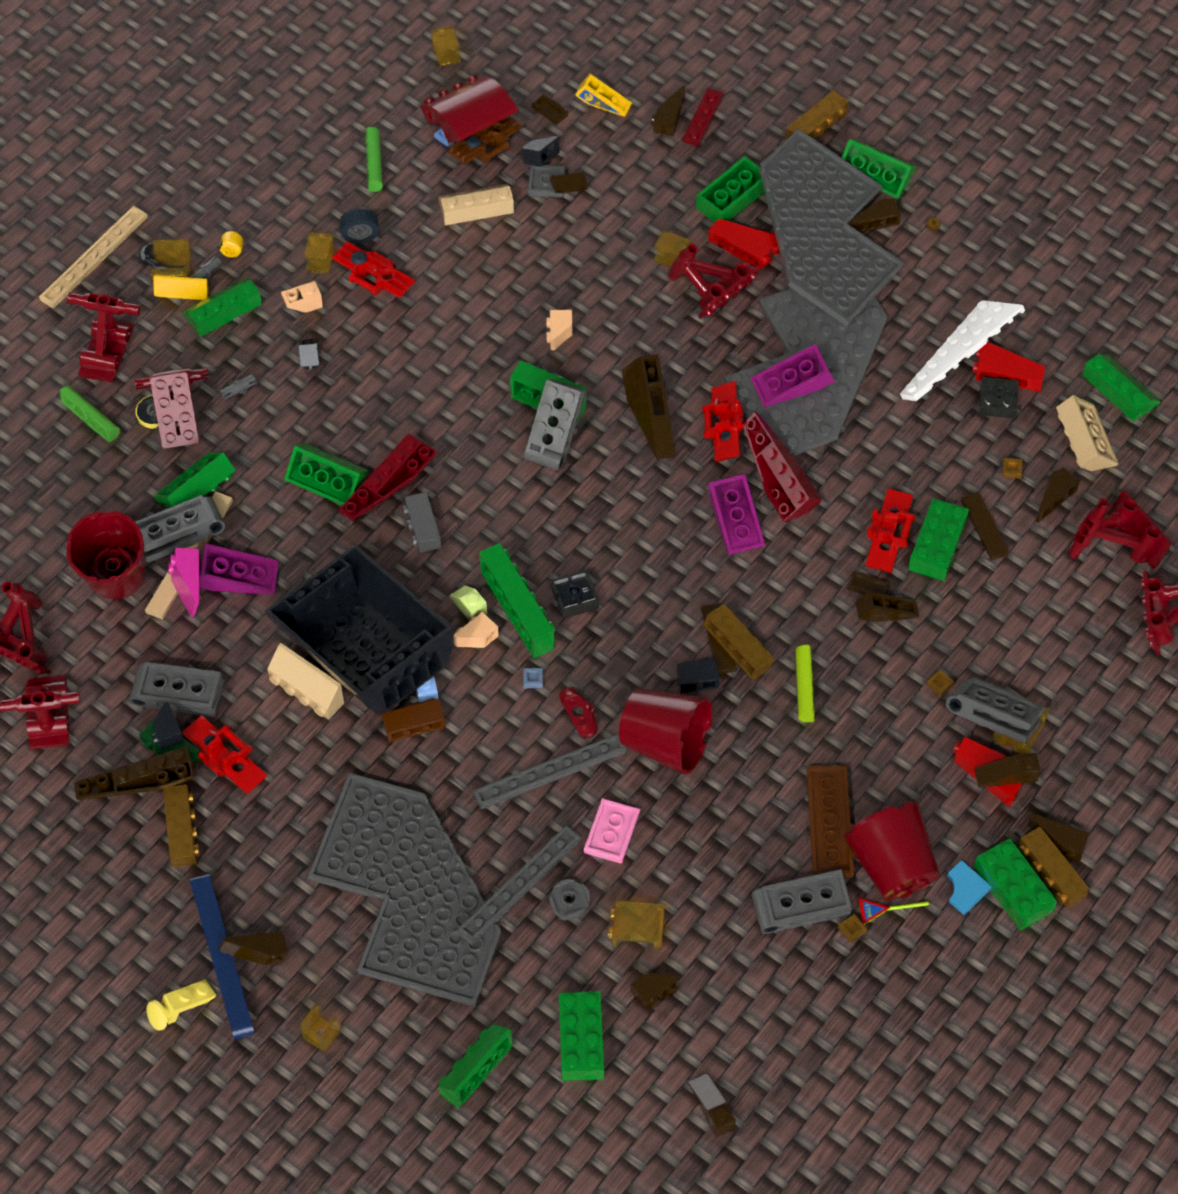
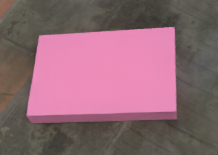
(612, 831)

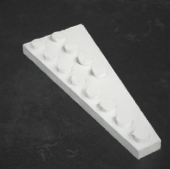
(964, 342)

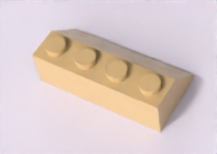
(476, 204)
(1086, 434)
(305, 682)

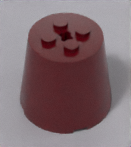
(108, 554)
(666, 727)
(895, 851)

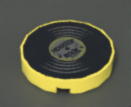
(146, 413)

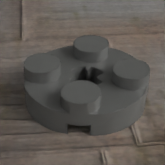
(569, 910)

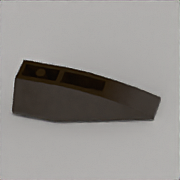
(648, 403)
(140, 777)

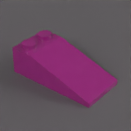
(793, 377)
(735, 514)
(236, 571)

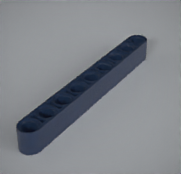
(223, 963)

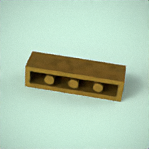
(820, 116)
(738, 642)
(179, 825)
(1053, 867)

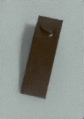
(668, 113)
(877, 216)
(1059, 489)
(883, 607)
(1011, 770)
(1066, 838)
(257, 948)
(712, 1105)

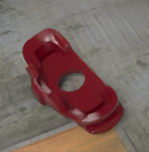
(586, 722)

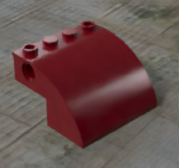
(468, 107)

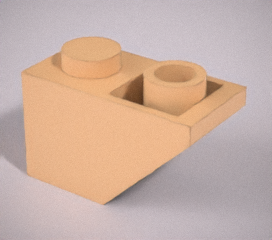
(303, 298)
(560, 327)
(477, 633)

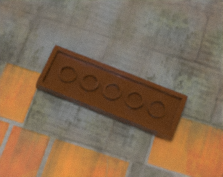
(829, 819)

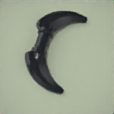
(145, 257)

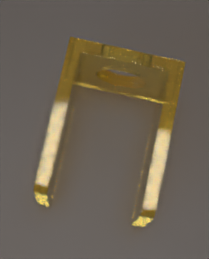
(446, 46)
(669, 248)
(319, 252)
(313, 1023)

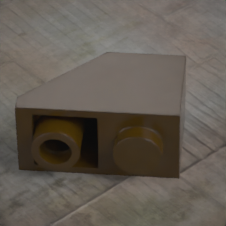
(652, 988)

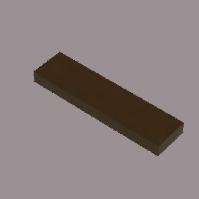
(985, 526)
(724, 662)

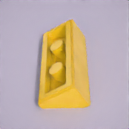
(180, 287)

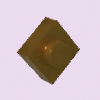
(1012, 468)
(940, 683)
(852, 928)

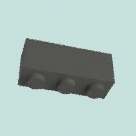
(421, 522)

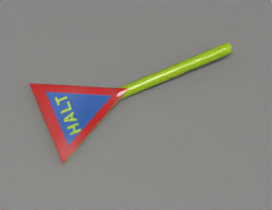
(871, 910)

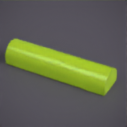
(804, 683)

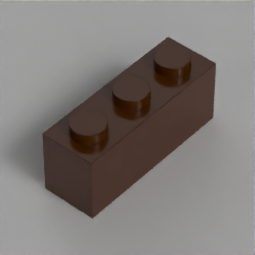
(413, 720)

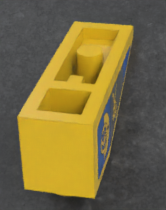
(602, 96)

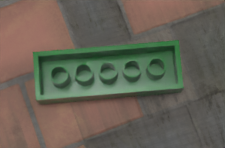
(517, 600)

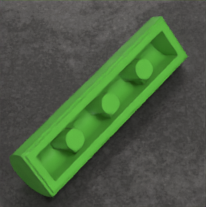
(373, 155)
(89, 414)

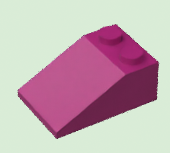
(185, 576)

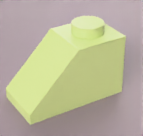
(469, 602)

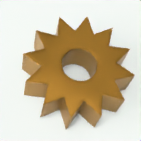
(933, 224)

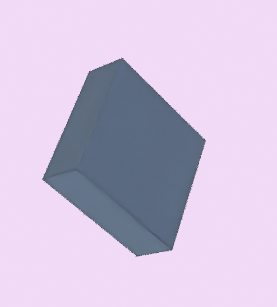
(533, 677)

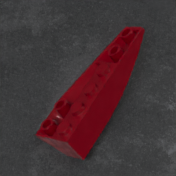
(779, 471)
(391, 475)

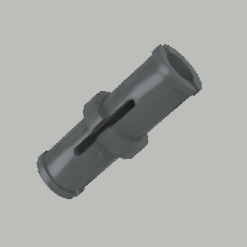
(206, 269)
(238, 387)

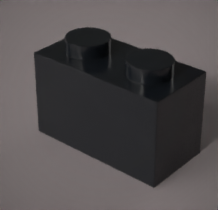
(697, 675)

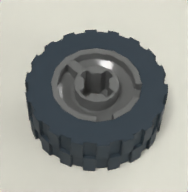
(359, 226)

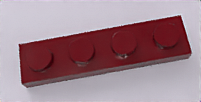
(703, 117)

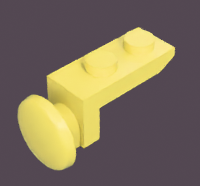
(178, 1001)

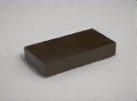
(549, 109)
(569, 182)
(863, 583)

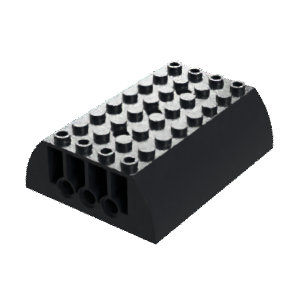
(404, 634)

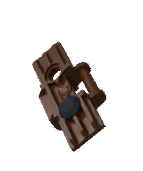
(475, 144)

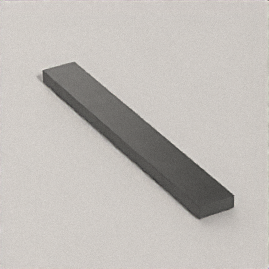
(548, 771)
(518, 885)

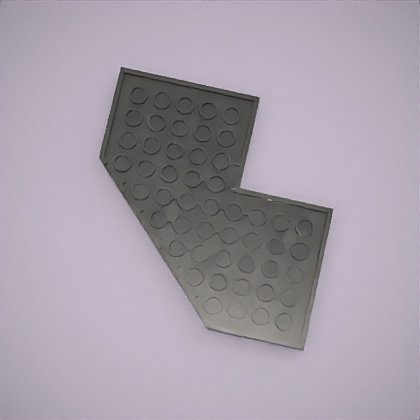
(810, 205)
(847, 350)
(395, 850)

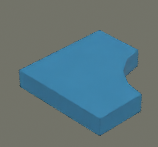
(968, 887)

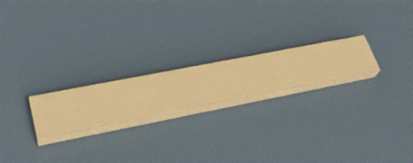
(93, 257)
(166, 591)

